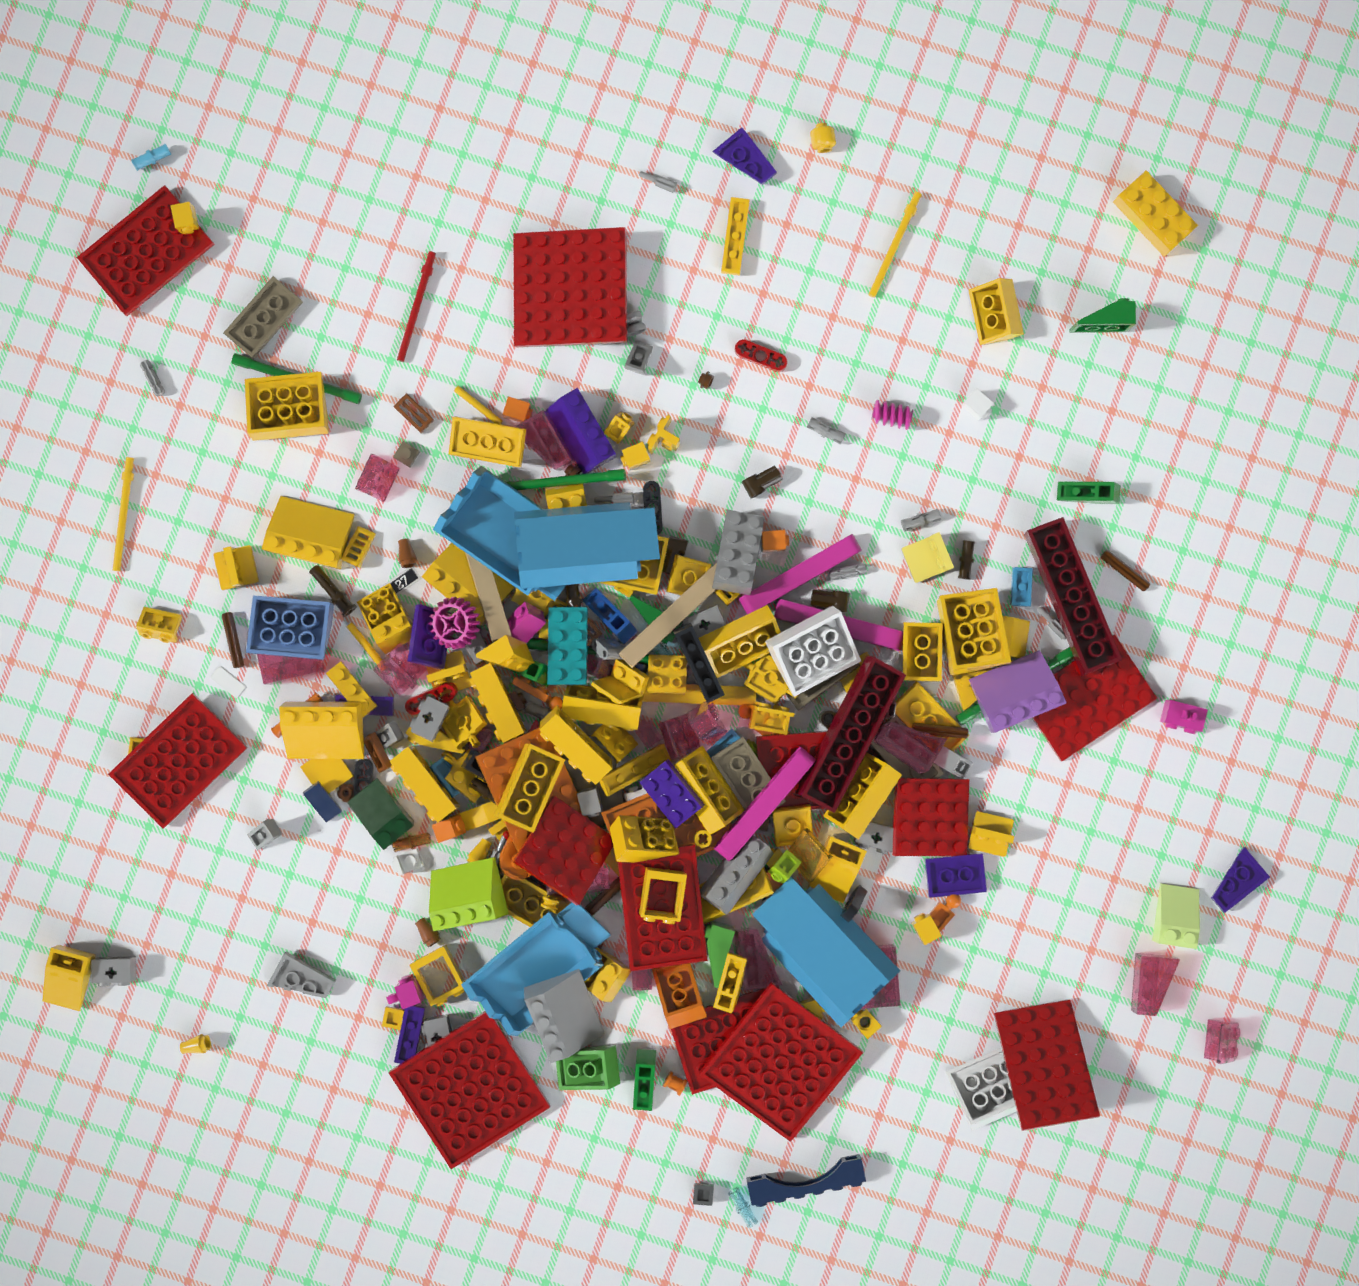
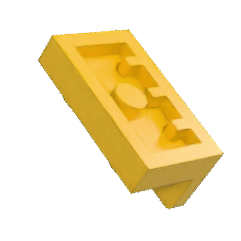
(158, 625)

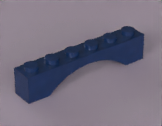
(845, 1172)

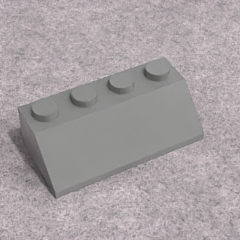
(735, 876)

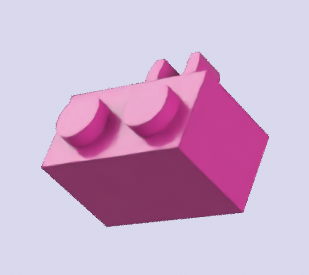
(525, 622)
(1184, 716)
(407, 992)

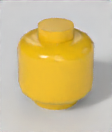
(823, 138)

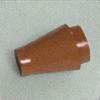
(406, 554)
(426, 932)

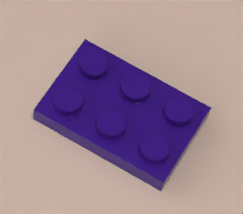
(423, 648)
(672, 793)
(955, 875)

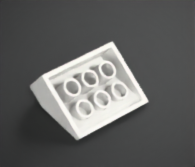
(813, 650)
(983, 1089)

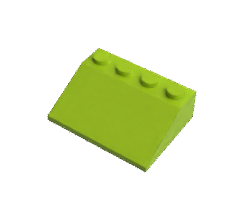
(466, 894)

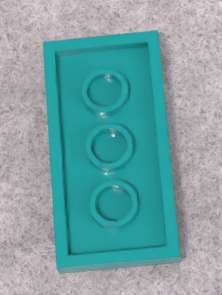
(567, 645)

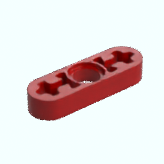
(745, 355)
(445, 698)

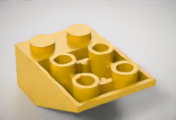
(565, 496)
(386, 618)
(642, 838)
(841, 869)
(67, 977)
(609, 978)

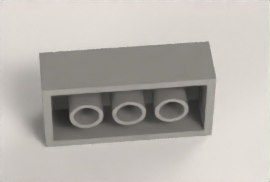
(738, 552)

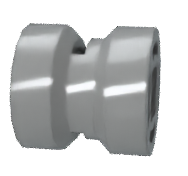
(635, 323)

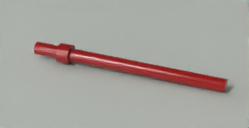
(426, 271)

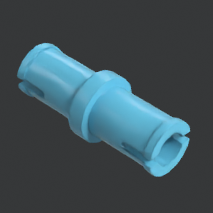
(151, 157)

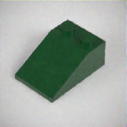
(380, 813)

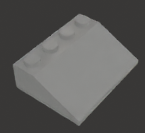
(563, 1014)

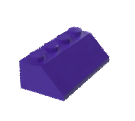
(581, 431)

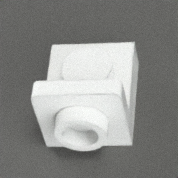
(634, 792)
(407, 861)

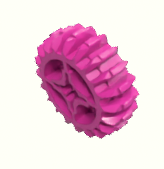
(464, 622)

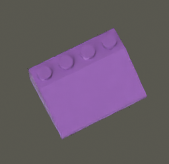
(1017, 691)

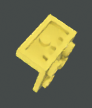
(927, 558)

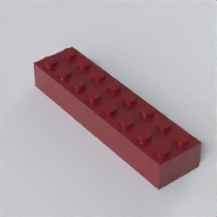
(1072, 596)
(851, 733)

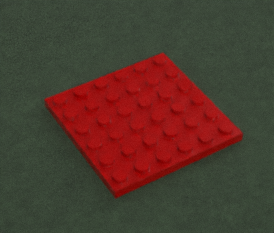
(570, 287)
(781, 1062)
(469, 1089)

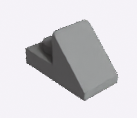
(638, 358)
(389, 734)
(264, 833)

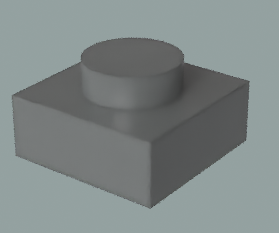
(703, 1194)

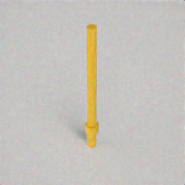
(909, 211)
(127, 477)

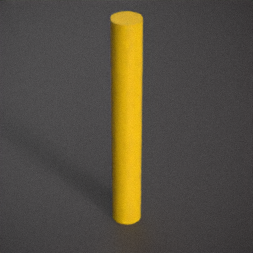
(479, 406)
(364, 643)

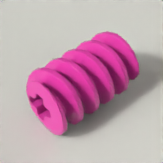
(891, 414)

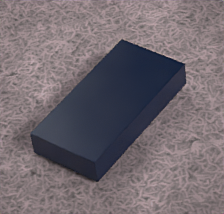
(322, 801)

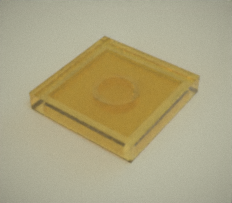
(811, 854)

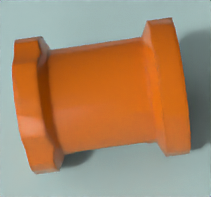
(675, 1083)

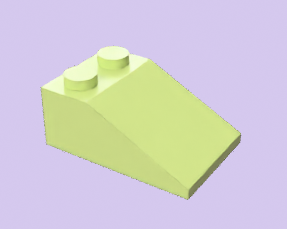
(1177, 916)

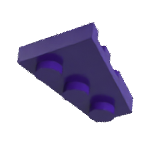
(745, 156)
(1239, 881)

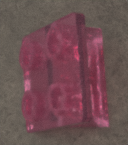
(377, 477)
(398, 671)
(679, 736)
(1221, 1041)

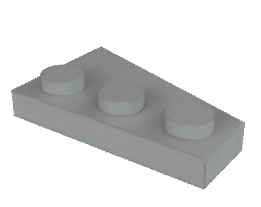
(300, 976)

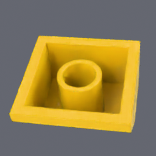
(1017, 635)
(507, 653)

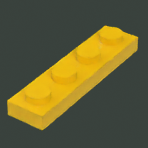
(735, 236)
(634, 769)

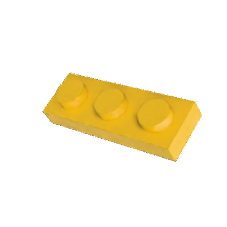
(350, 687)

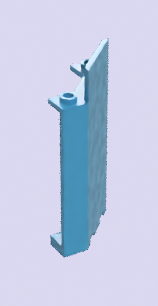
(484, 526)
(584, 544)
(823, 950)
(542, 952)

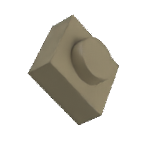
(406, 454)

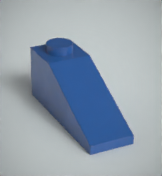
(610, 615)

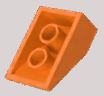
(679, 994)

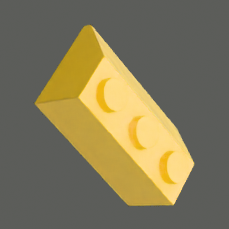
(996, 311)
(922, 651)

